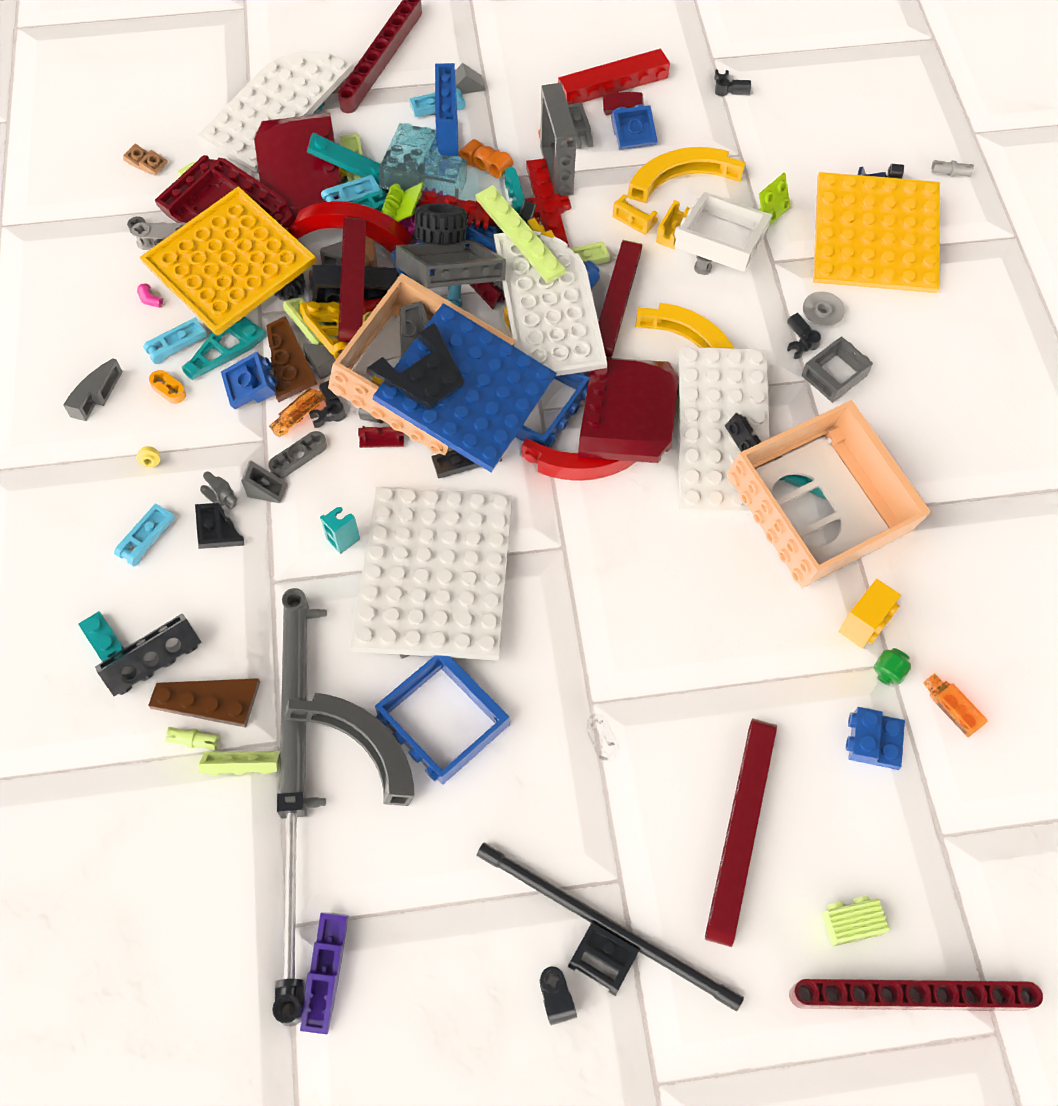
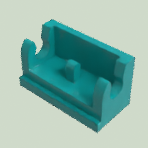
(340, 532)

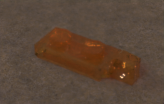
(296, 411)
(955, 705)

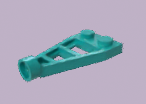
(244, 330)

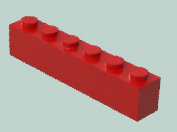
(615, 76)

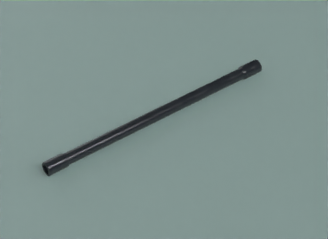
(718, 991)

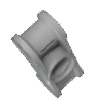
(153, 233)

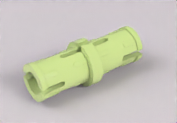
(192, 738)

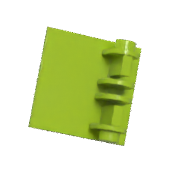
(775, 198)
(401, 203)

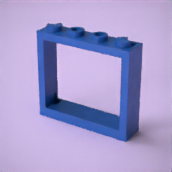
(446, 109)
(576, 381)
(469, 687)

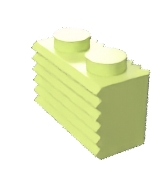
(855, 921)

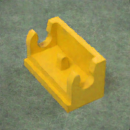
(633, 216)
(667, 227)

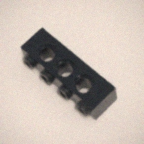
(134, 654)

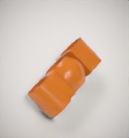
(486, 158)

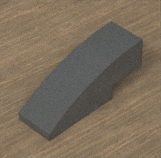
(93, 390)

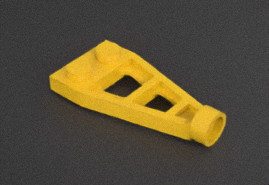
(323, 312)

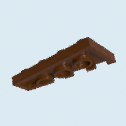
(288, 360)
(209, 700)

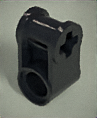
(558, 1000)

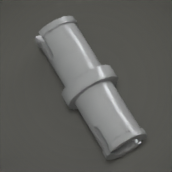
(952, 168)

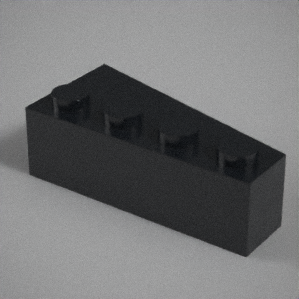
(325, 282)

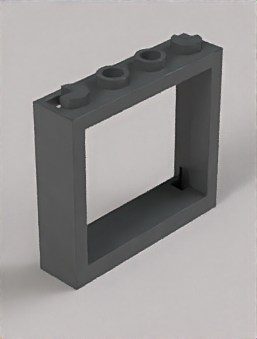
(555, 129)
(450, 263)

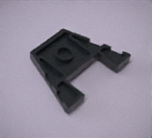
(428, 379)

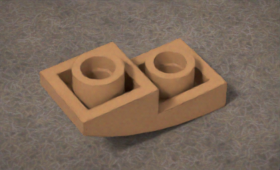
(143, 160)
(370, 253)

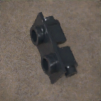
(741, 432)

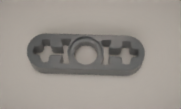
(300, 445)

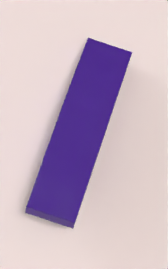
(324, 973)

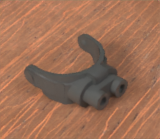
(221, 492)

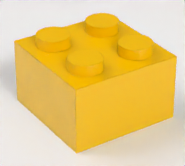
(871, 614)

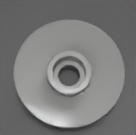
(823, 308)

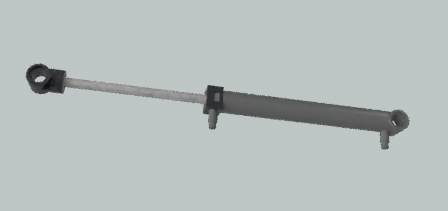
(291, 796)

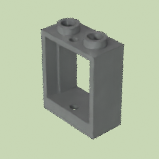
(824, 381)

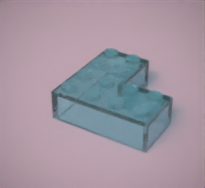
(414, 160)

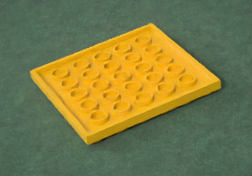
(877, 232)
(228, 260)

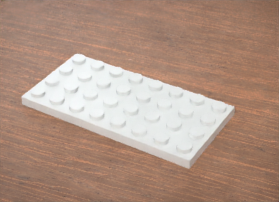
(711, 390)

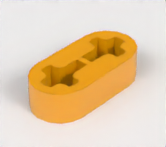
(164, 389)

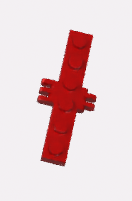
(548, 204)
(474, 210)

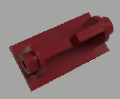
(489, 293)
(380, 437)

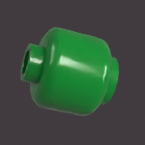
(892, 666)

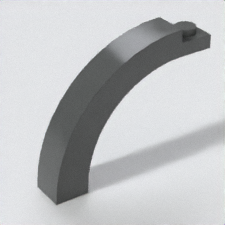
(368, 733)

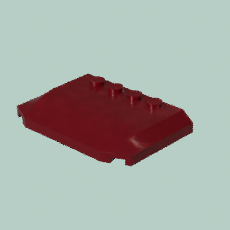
(288, 166)
(209, 182)
(629, 411)

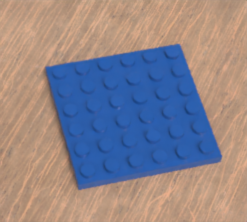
(494, 401)

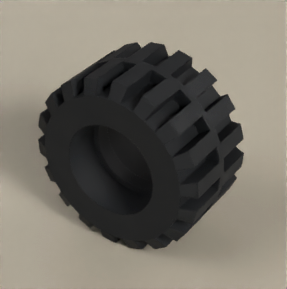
(440, 223)

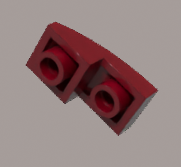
(621, 99)

